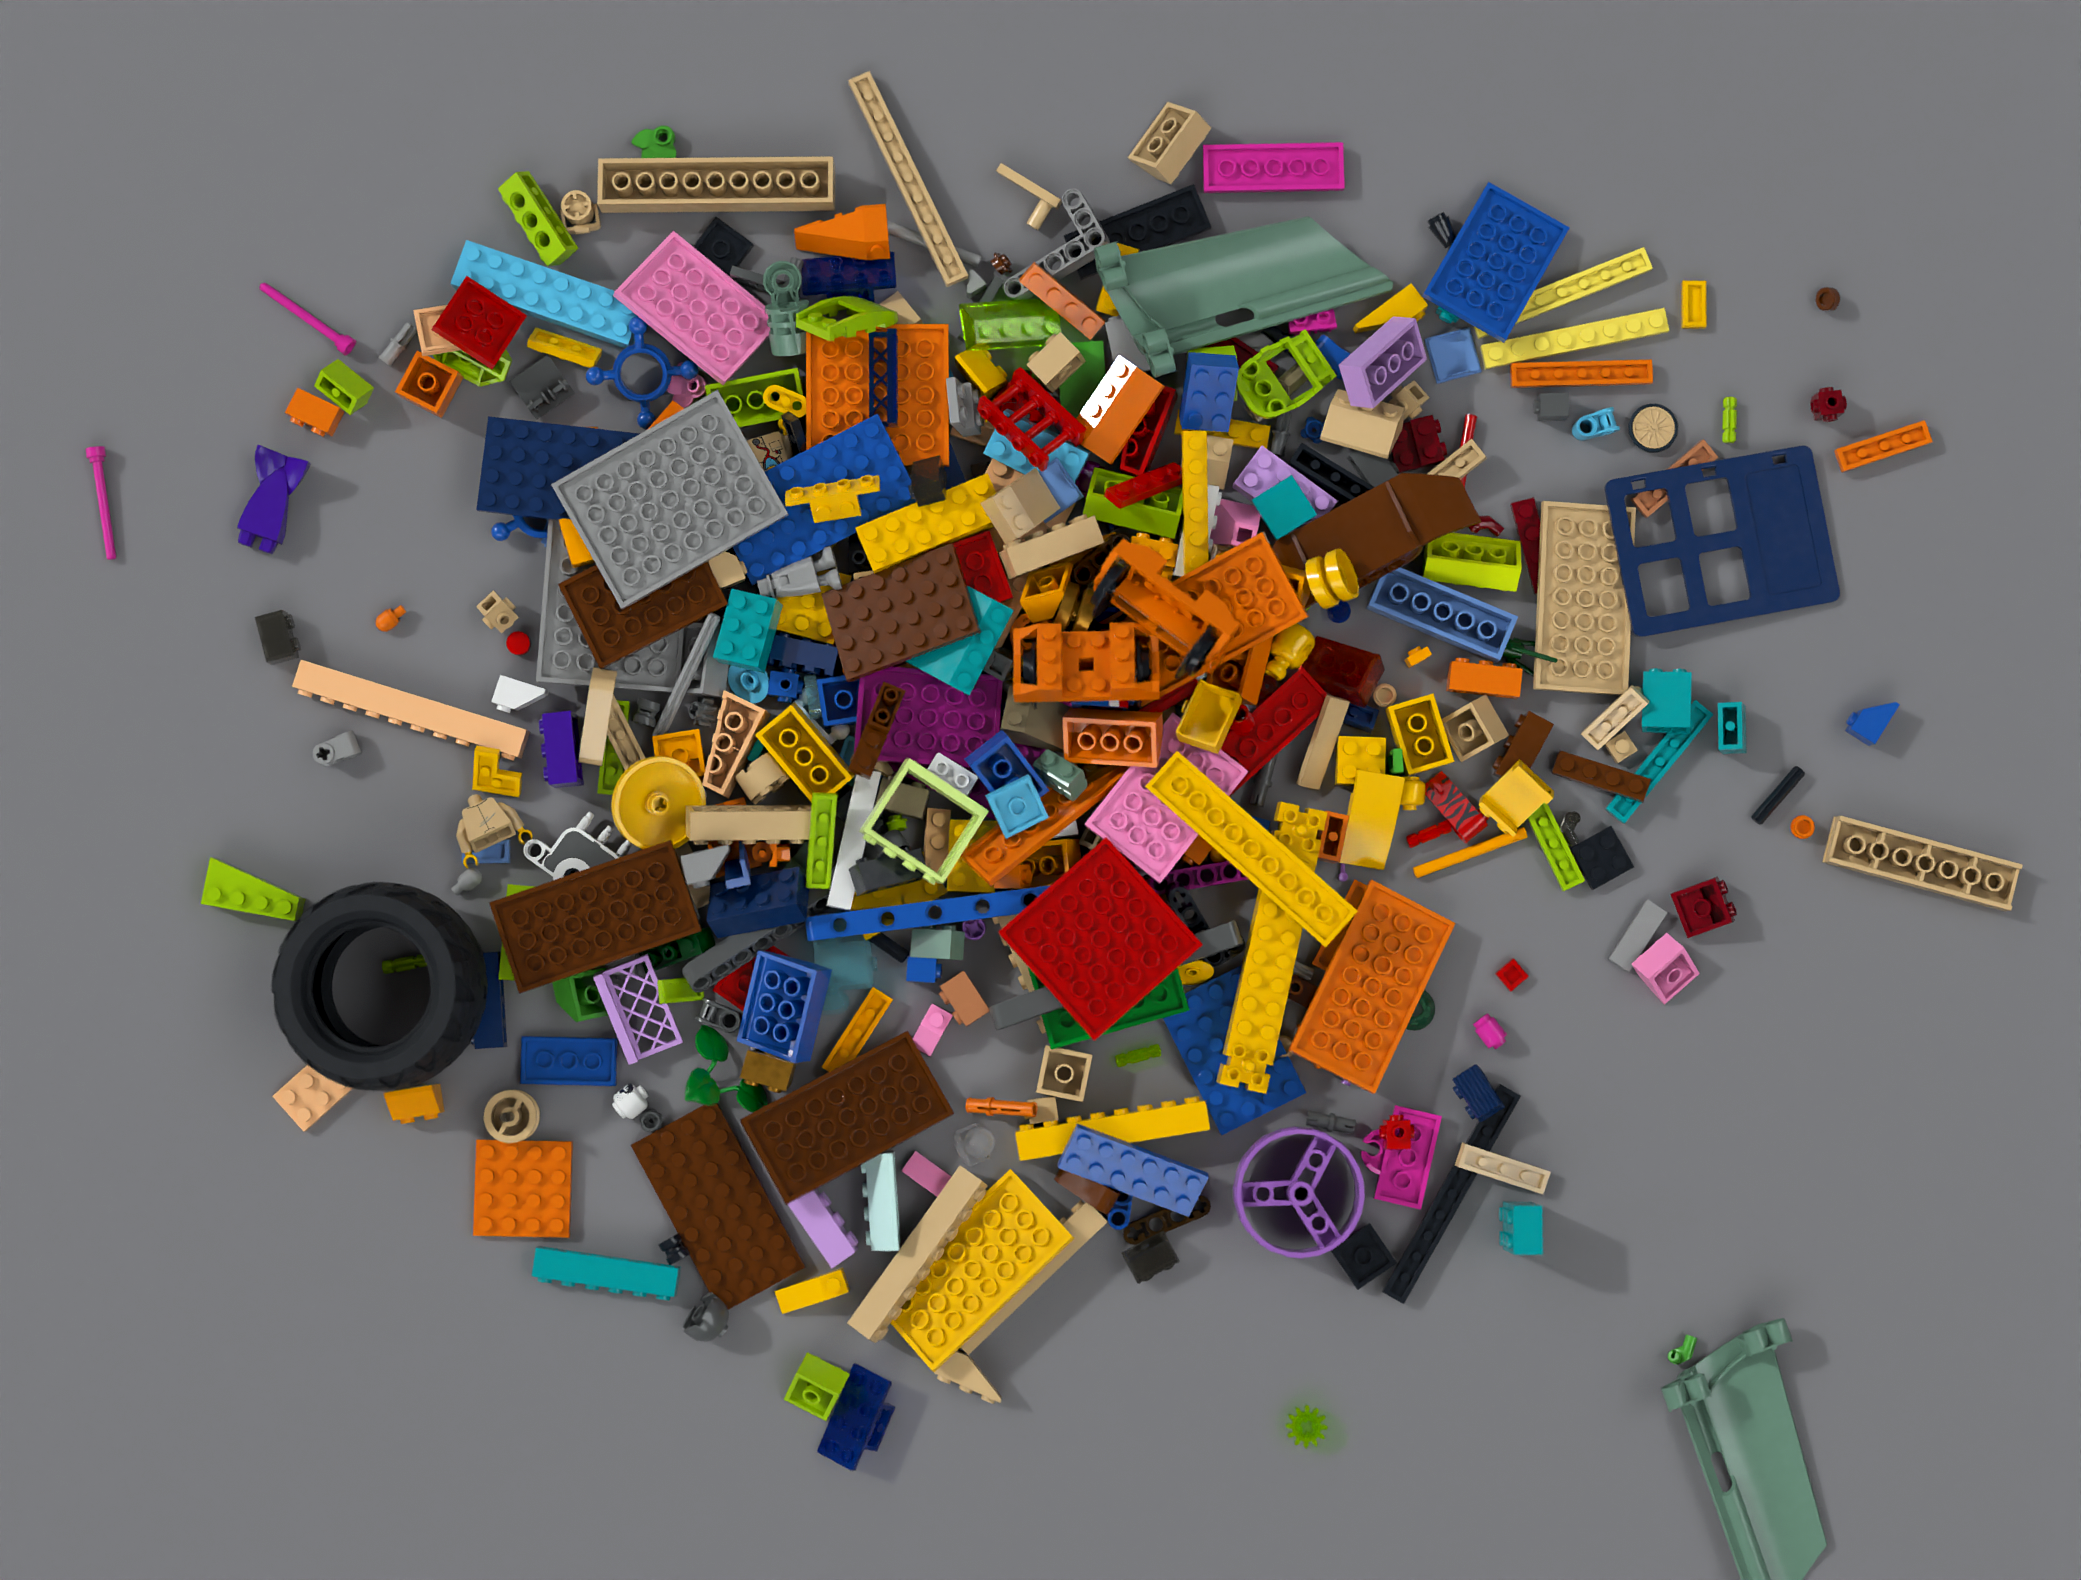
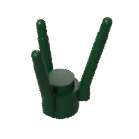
(1515, 649)

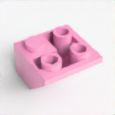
(1235, 523)

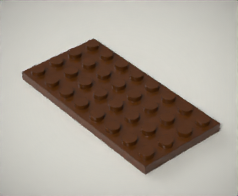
(595, 916)
(846, 1117)
(718, 1205)

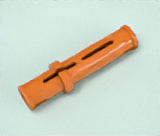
(991, 1106)

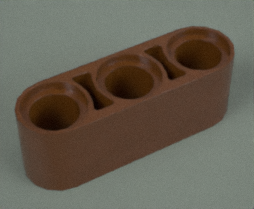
(1093, 1193)

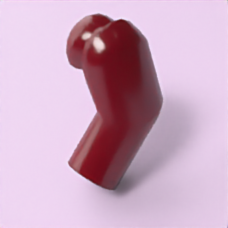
(1487, 523)

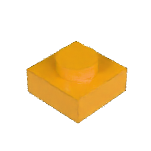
(1417, 655)

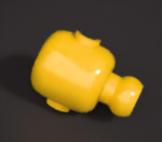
(1289, 650)

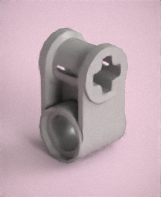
(340, 748)

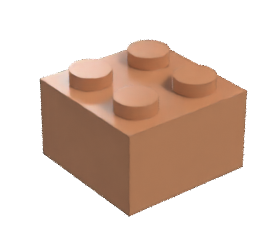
(964, 998)

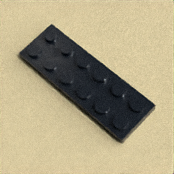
(1151, 225)

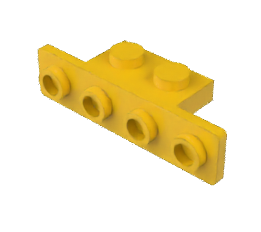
(834, 499)

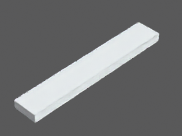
(852, 840)

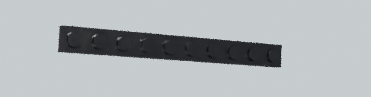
(1446, 1203)

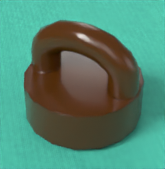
(1827, 299)

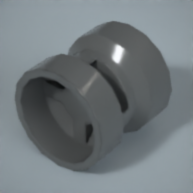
(646, 712)

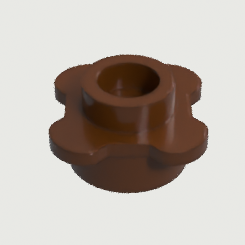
(1001, 263)

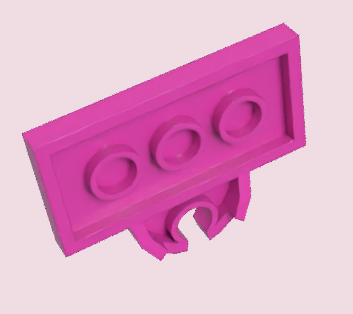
(1404, 1171)

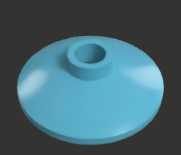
(745, 687)

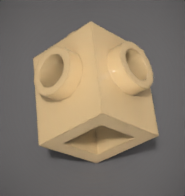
(1410, 398)
(497, 612)

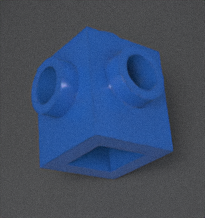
(777, 681)

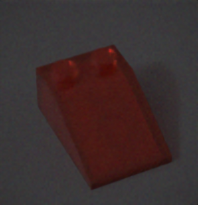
(1344, 670)

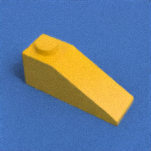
(1405, 303)
(812, 1290)

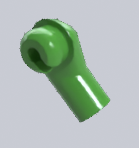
(1683, 1352)

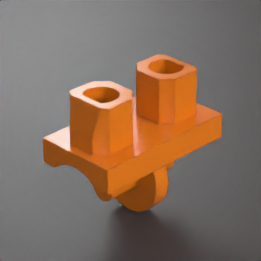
(773, 852)

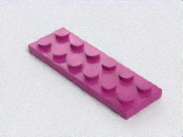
(1273, 167)

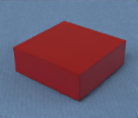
(1511, 975)

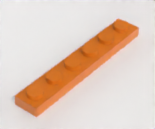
(1581, 373)

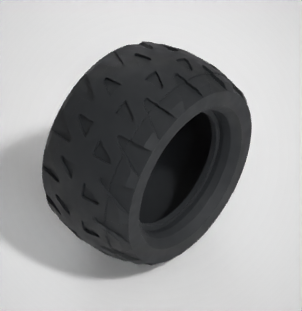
(305, 978)

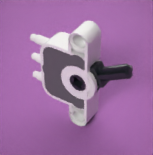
(575, 850)

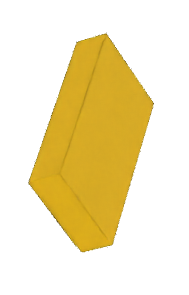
(1693, 304)

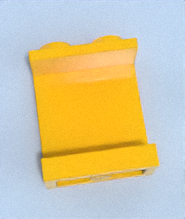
(1515, 797)

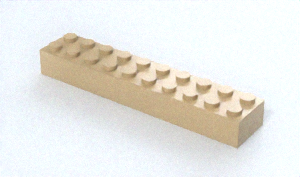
(716, 184)

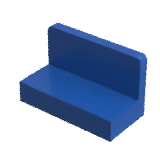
(738, 870)

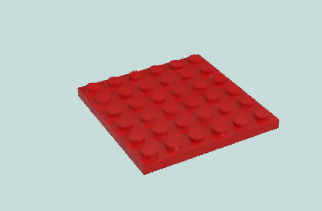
(1100, 939)

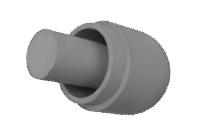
(467, 881)

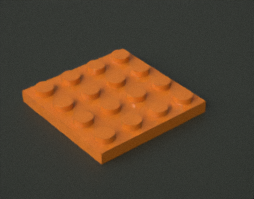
(523, 1188)

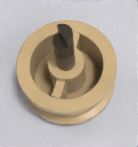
(511, 1116)

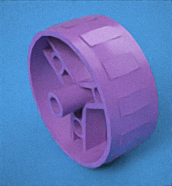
(1325, 1237)

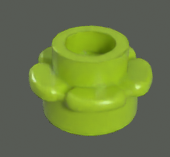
(896, 822)

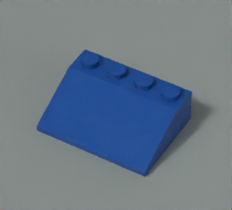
(784, 1006)

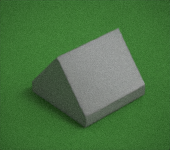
(975, 284)

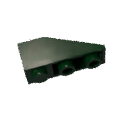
(679, 950)

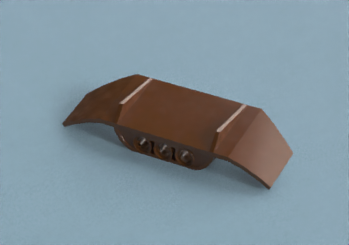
(1383, 526)

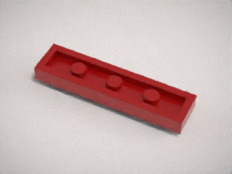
(1145, 485)

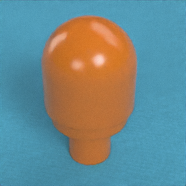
(389, 618)

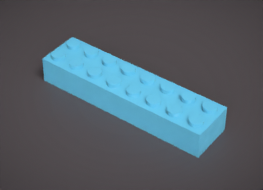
(547, 294)

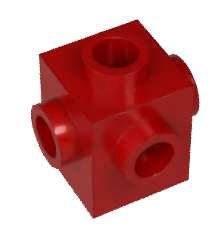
(1402, 1139)

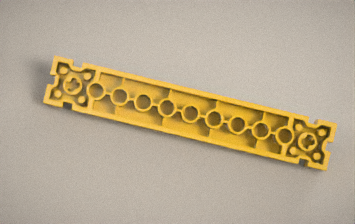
(1268, 963)

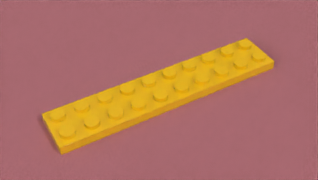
(1251, 849)

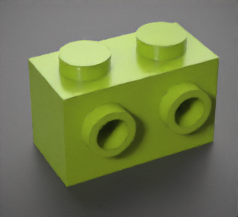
(344, 386)

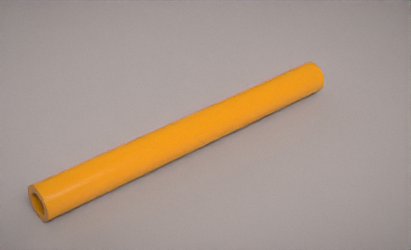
(1468, 853)

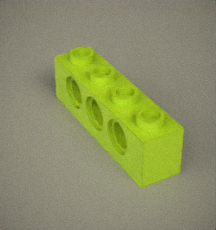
(548, 224)

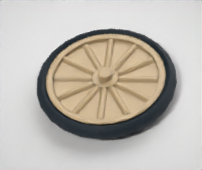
(1653, 428)

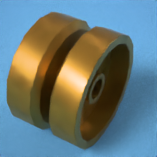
(1074, 610)

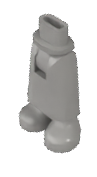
(802, 577)

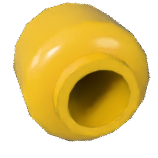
(1413, 793)

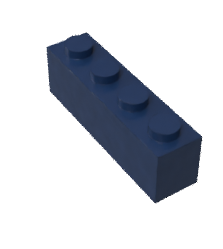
(492, 1027)

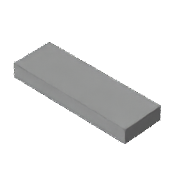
(1637, 935)

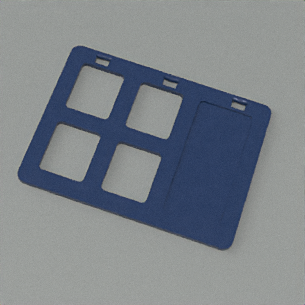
(1777, 530)

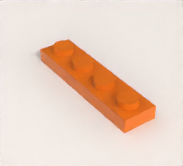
(1062, 300)
(1883, 446)

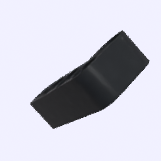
(1196, 922)

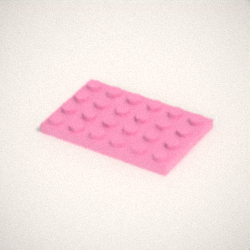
(696, 307)
(1141, 823)

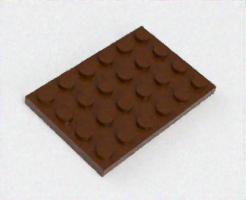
(900, 613)
(620, 632)

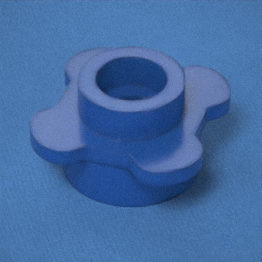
(1307, 431)

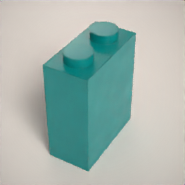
(1668, 701)

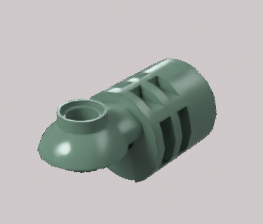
(785, 304)

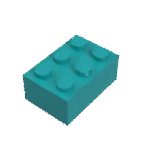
(747, 630)
(1521, 1228)

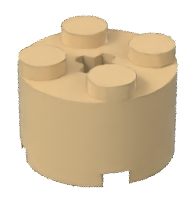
(762, 778)

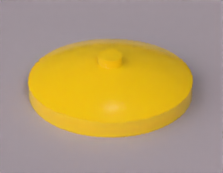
(653, 801)

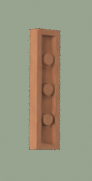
(1650, 501)

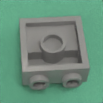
(963, 405)

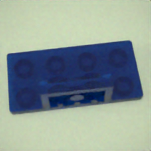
(848, 276)
(858, 1418)

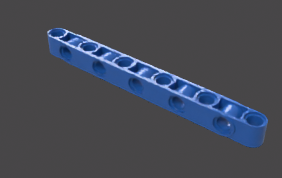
(917, 914)

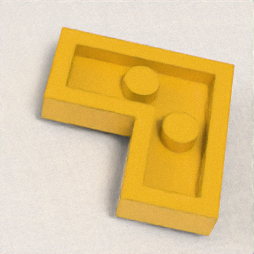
(490, 778)

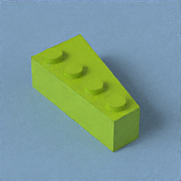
(241, 891)

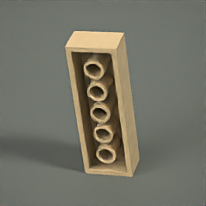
(748, 823)

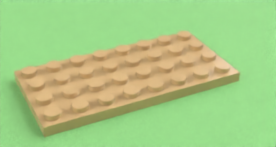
(1581, 602)

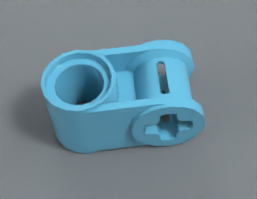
(1599, 424)

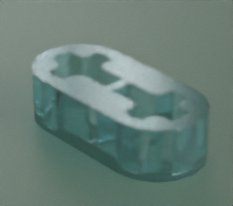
(812, 696)

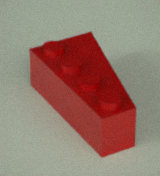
(1145, 440)

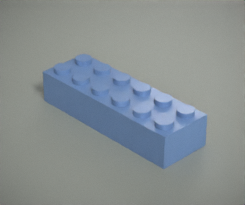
(1443, 613)

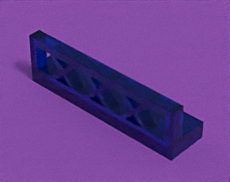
(891, 374)

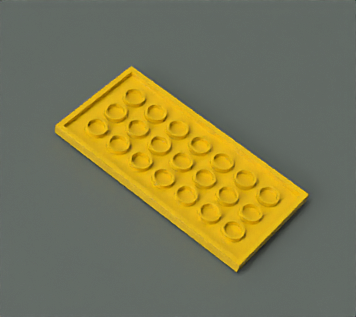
(981, 1269)

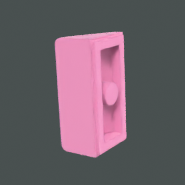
(926, 1173)

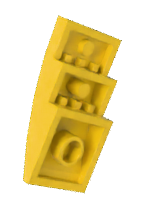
(1371, 819)

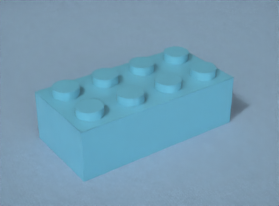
(1069, 455)

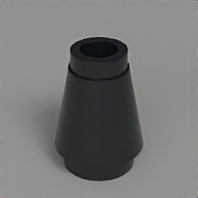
(1442, 229)

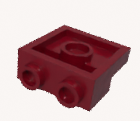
(1419, 445)
(1704, 906)

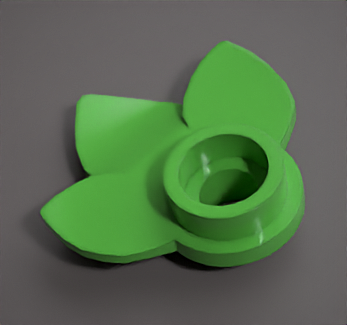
(652, 146)

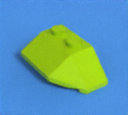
(473, 369)

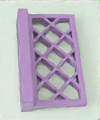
(617, 1014)

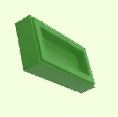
(1395, 762)

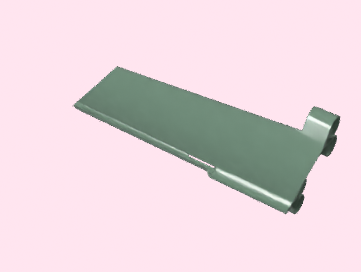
(1272, 269)
(1741, 1408)

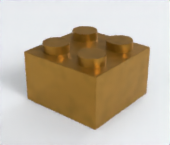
(767, 1070)

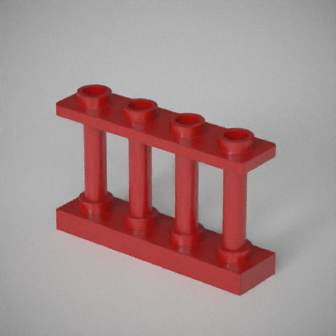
(1037, 399)

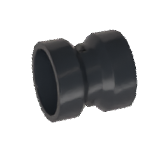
(676, 1254)

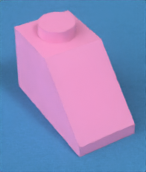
(931, 1029)

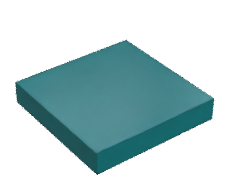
(1284, 507)

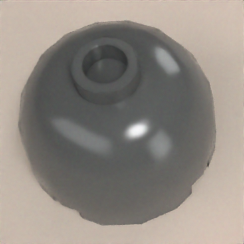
(708, 1319)

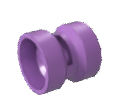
(974, 929)

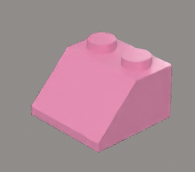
(1665, 968)

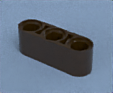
(1088, 560)

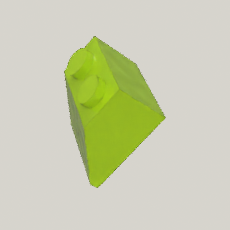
(816, 1386)

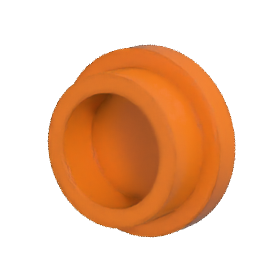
(1802, 827)

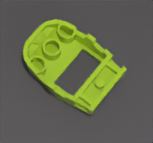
(863, 316)
(1263, 390)

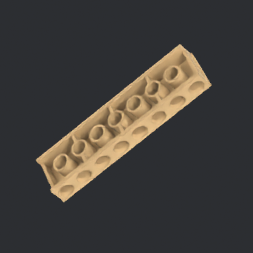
(1921, 863)

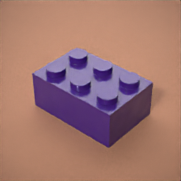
(561, 749)

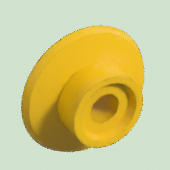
(1195, 972)

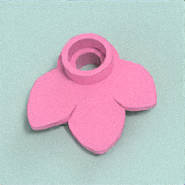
(683, 389)

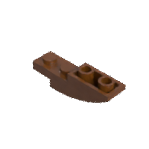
(876, 730)

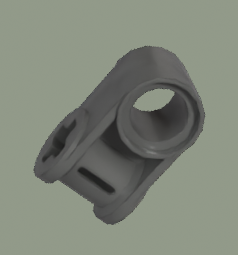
(716, 1015)

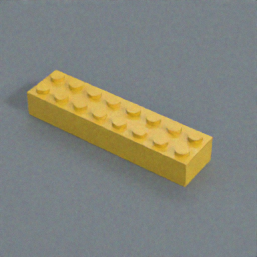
(1127, 1126)

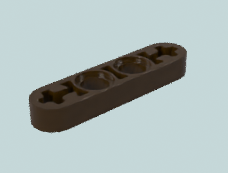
(1168, 1223)

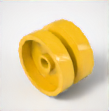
(1332, 578)

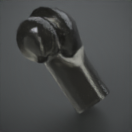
(1568, 826)

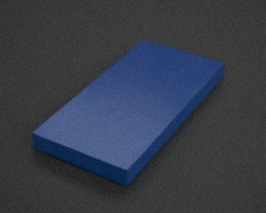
(568, 1061)

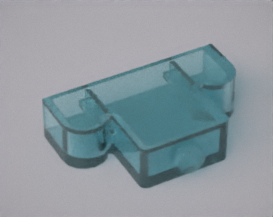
(851, 969)

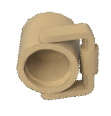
(579, 211)

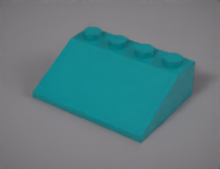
(964, 660)

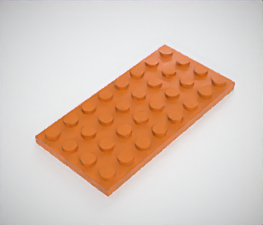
(1255, 592)
(1371, 987)

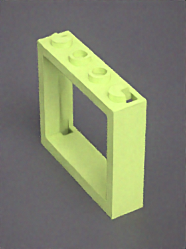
(947, 791)

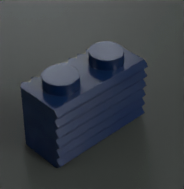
(1478, 1093)

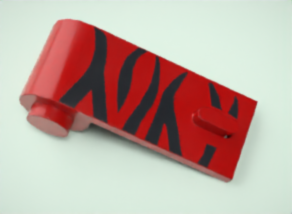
(1455, 807)

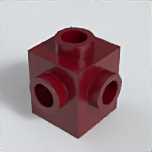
(1821, 408)

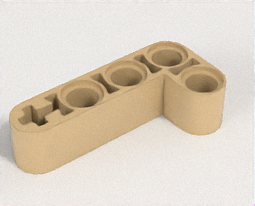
(597, 716)

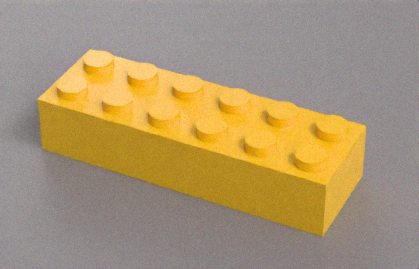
(925, 528)

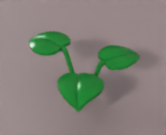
(703, 1088)

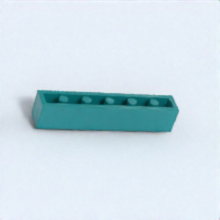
(606, 1271)

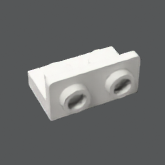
(953, 774)

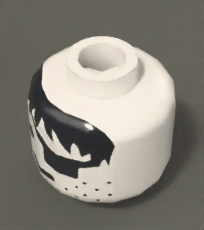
(630, 1101)

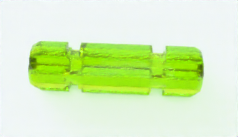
(1138, 1055)

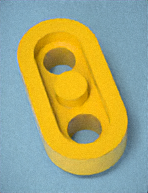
(786, 400)

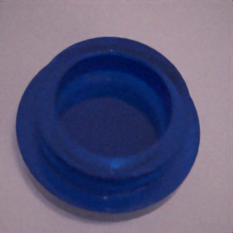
(1339, 613)

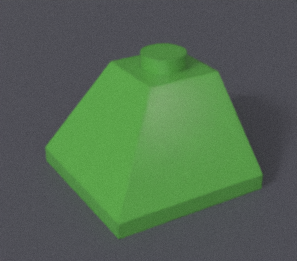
(580, 996)

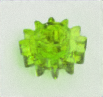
(1297, 1430)

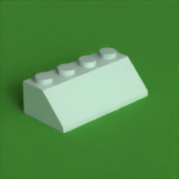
(882, 1203)

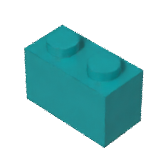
(1732, 728)

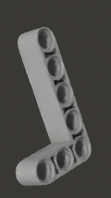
(1064, 253)

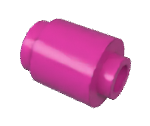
(1490, 1031)

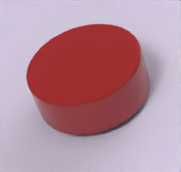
(518, 643)

